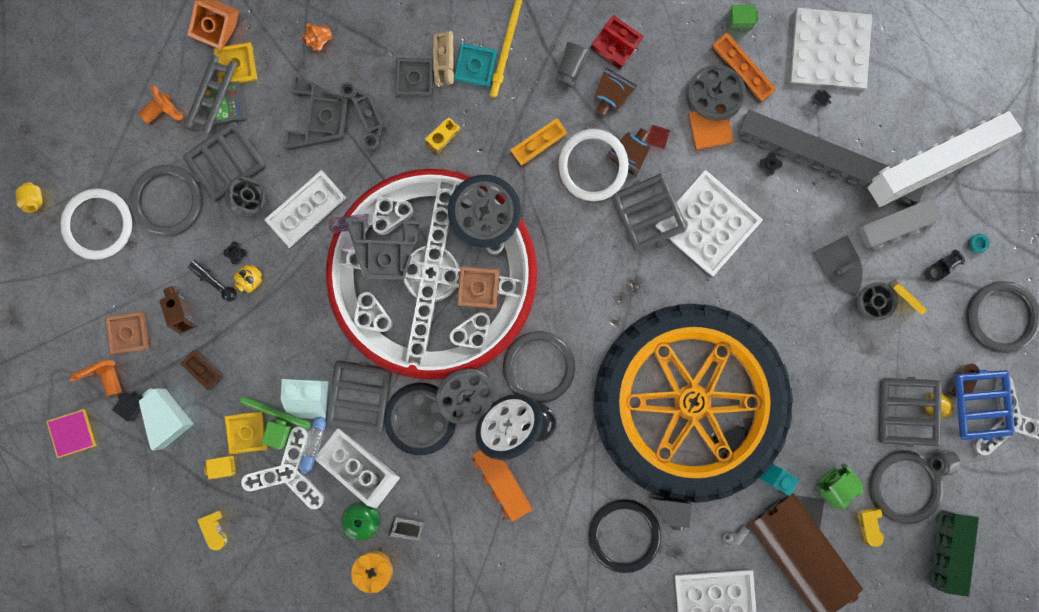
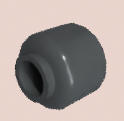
(945, 462)

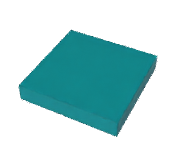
(475, 65)

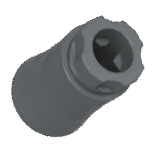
(572, 63)

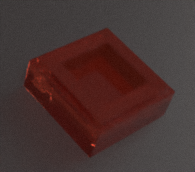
(658, 136)

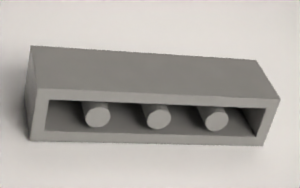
(900, 223)

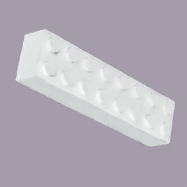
(943, 158)

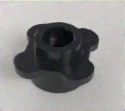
(823, 97)
(770, 168)
(239, 252)

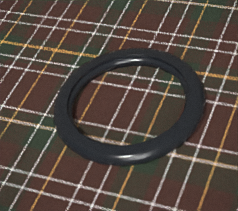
(655, 531)

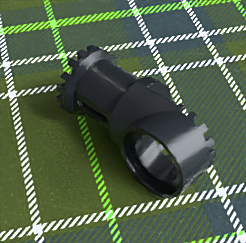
(945, 265)

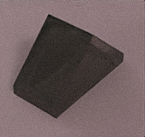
(406, 528)

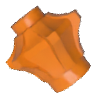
(316, 36)

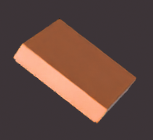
(710, 132)

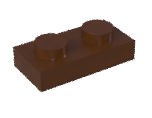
(201, 370)

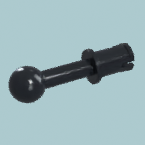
(227, 293)

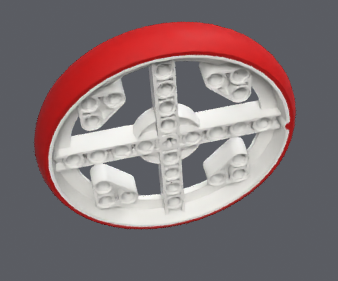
(402, 360)

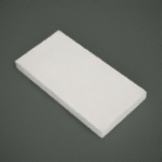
(305, 209)

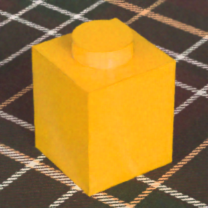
(220, 467)

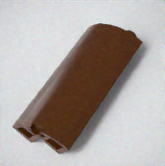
(805, 556)

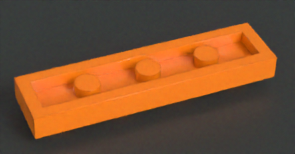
(744, 66)

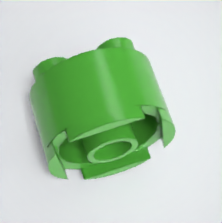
(840, 486)

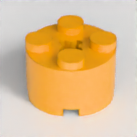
(361, 576)

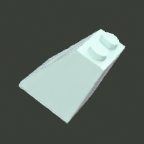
(305, 398)
(162, 418)

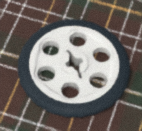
(526, 439)

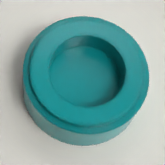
(978, 243)

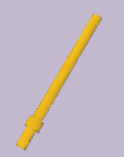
(498, 77)

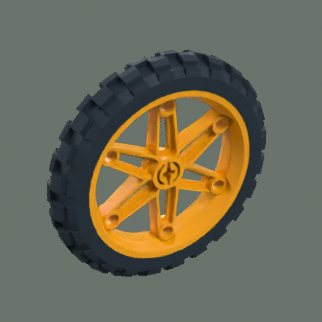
(771, 394)

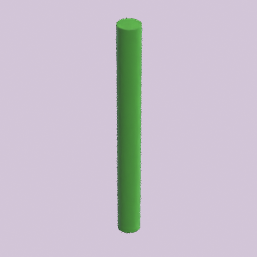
(274, 412)

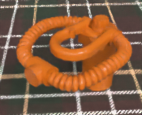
(158, 105)
(107, 374)

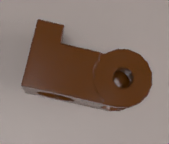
(968, 385)

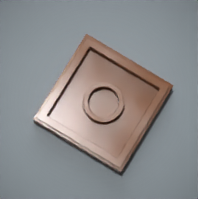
(478, 287)
(127, 333)

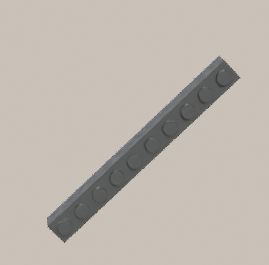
(816, 151)

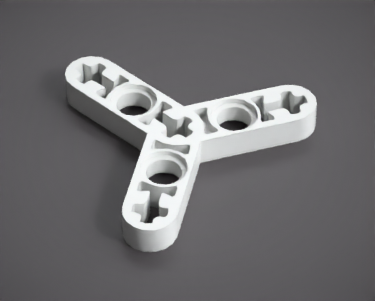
(1019, 422)
(297, 475)

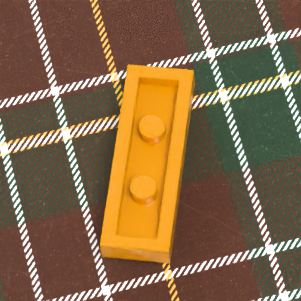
(539, 142)

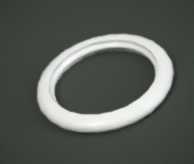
(622, 157)
(114, 248)

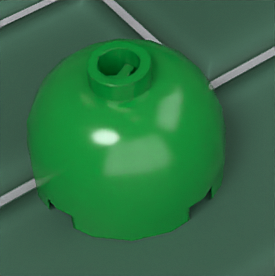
(367, 515)

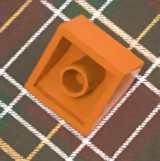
(212, 22)

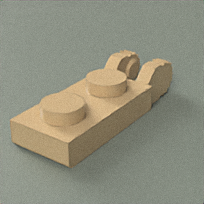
(443, 58)

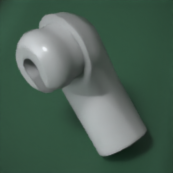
(736, 538)

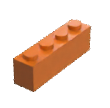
(504, 485)

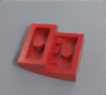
(616, 42)

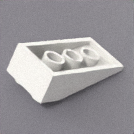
(357, 469)

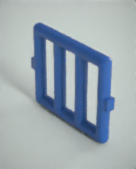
(963, 416)

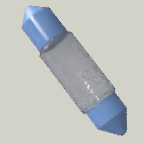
(312, 444)

